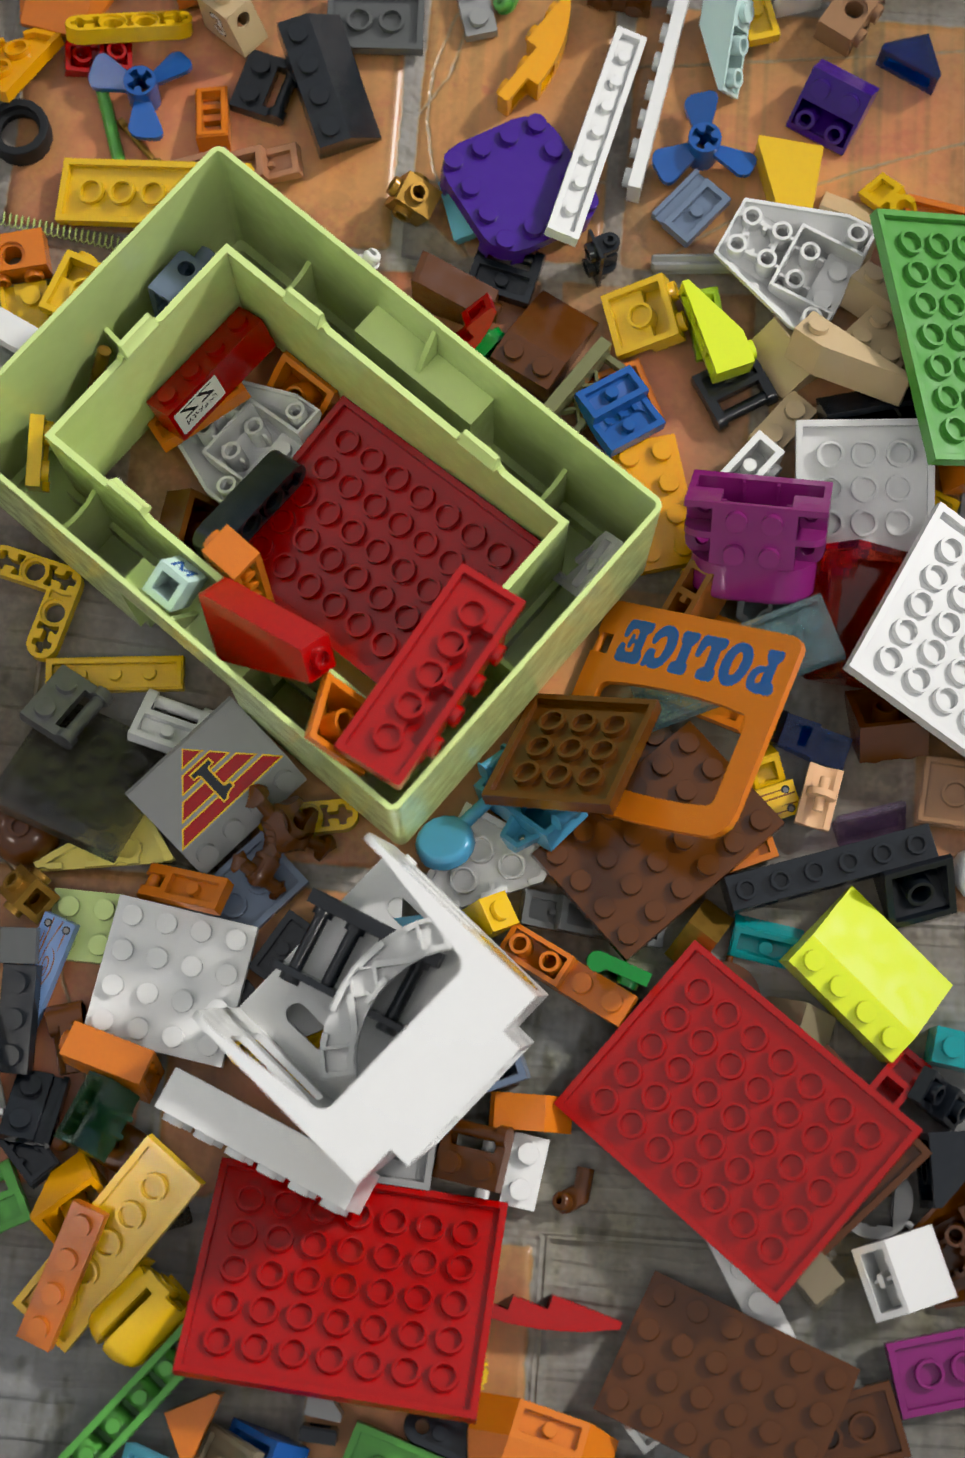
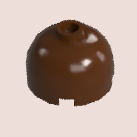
(23, 842)

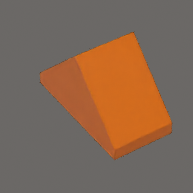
(191, 1421)

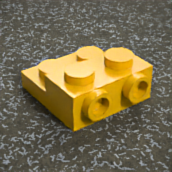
(68, 277)
(645, 316)

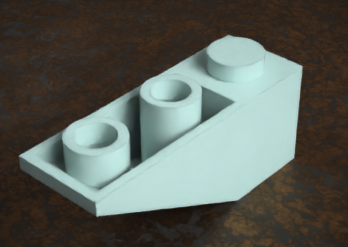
(725, 36)

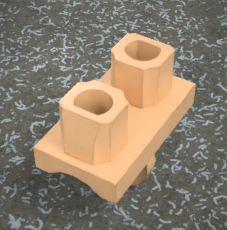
(818, 797)

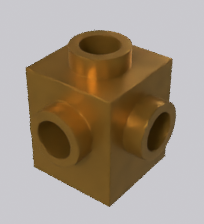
(412, 198)
(28, 893)

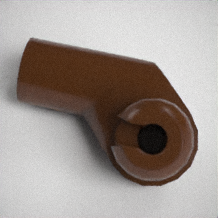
(575, 1195)

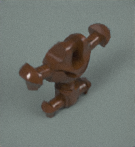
(284, 831)

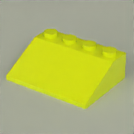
(867, 975)

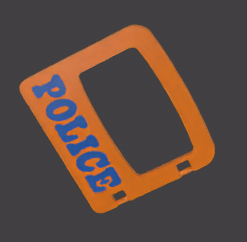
(709, 662)

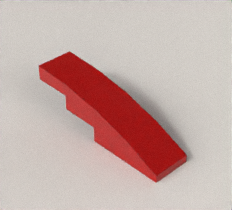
(557, 1316)

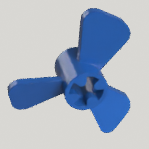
(110, 76)
(675, 160)

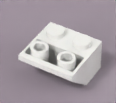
(904, 1273)

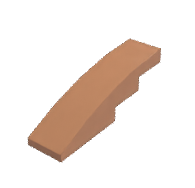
(272, 164)

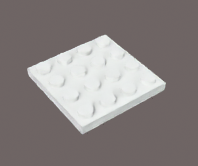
(877, 476)
(163, 969)

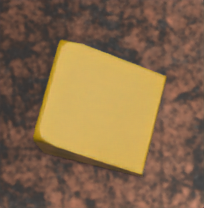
(770, 769)

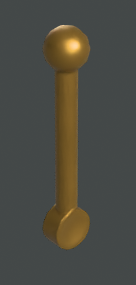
(124, 127)

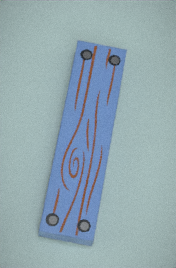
(55, 944)

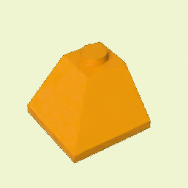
(67, 1182)

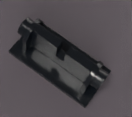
(600, 255)

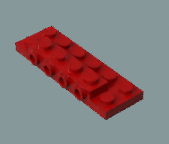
(432, 678)

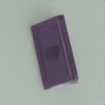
(869, 823)

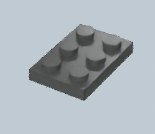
(382, 25)

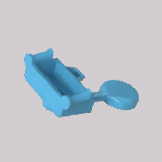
(450, 841)

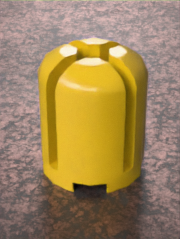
(139, 1315)

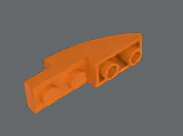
(568, 975)

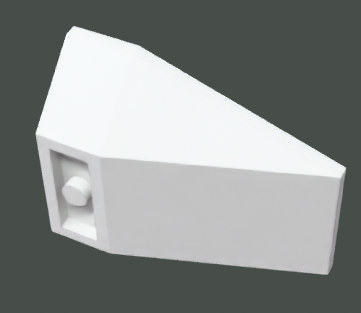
(794, 256)
(241, 438)

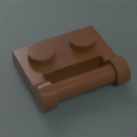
(471, 1165)

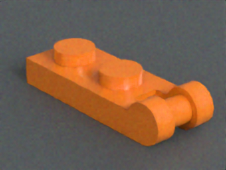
(186, 889)

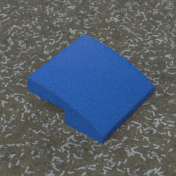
(619, 411)

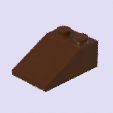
(543, 345)

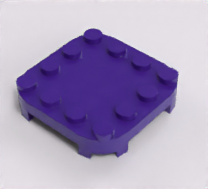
(509, 185)

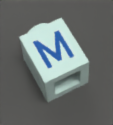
(174, 583)

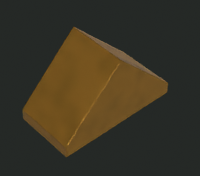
(705, 927)

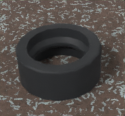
(36, 149)

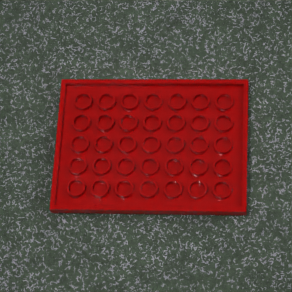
(377, 538)
(738, 1120)
(345, 1307)

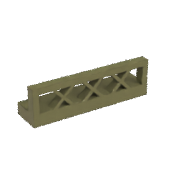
(579, 379)

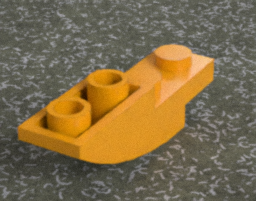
(543, 55)

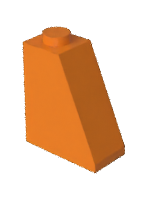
(113, 1057)

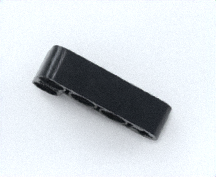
(254, 498)

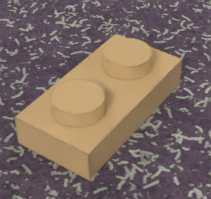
(781, 421)

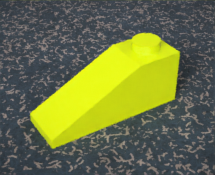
(718, 337)

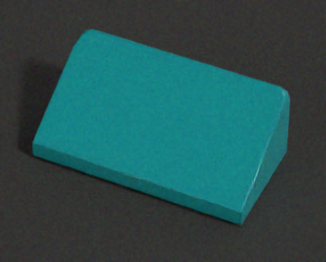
(761, 940)

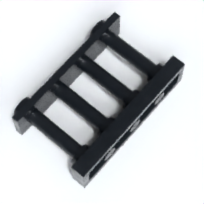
(357, 925)

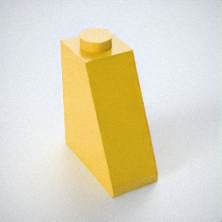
(788, 170)

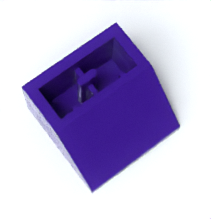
(832, 106)

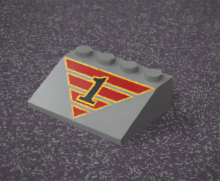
(204, 784)

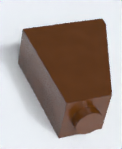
(448, 290)

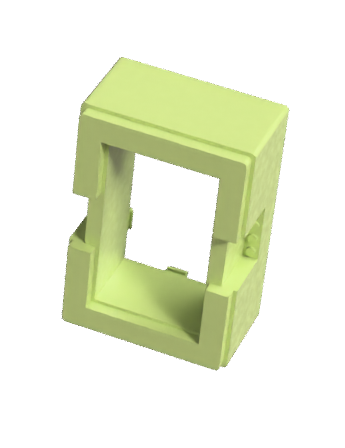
(379, 355)

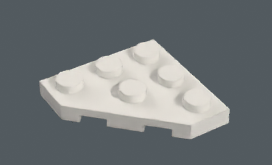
(490, 866)

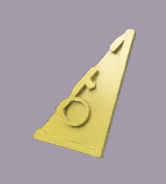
(142, 848)

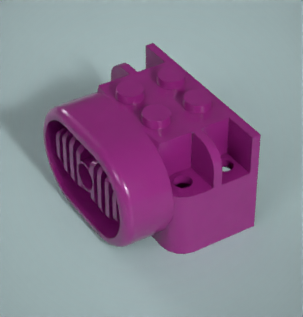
(757, 534)

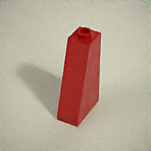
(263, 634)

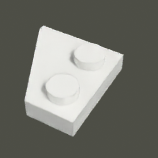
(590, 563)

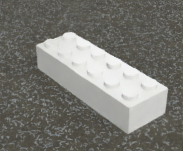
(260, 1139)

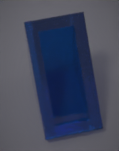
(912, 61)

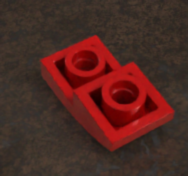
(79, 58)

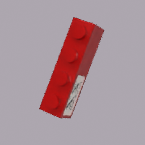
(211, 373)

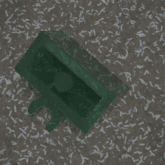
(97, 1116)

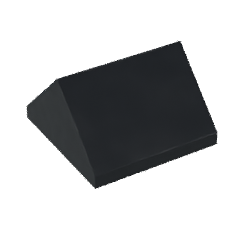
(917, 891)

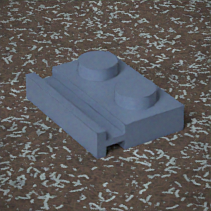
(691, 208)

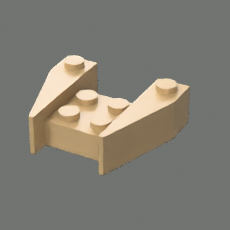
(864, 355)

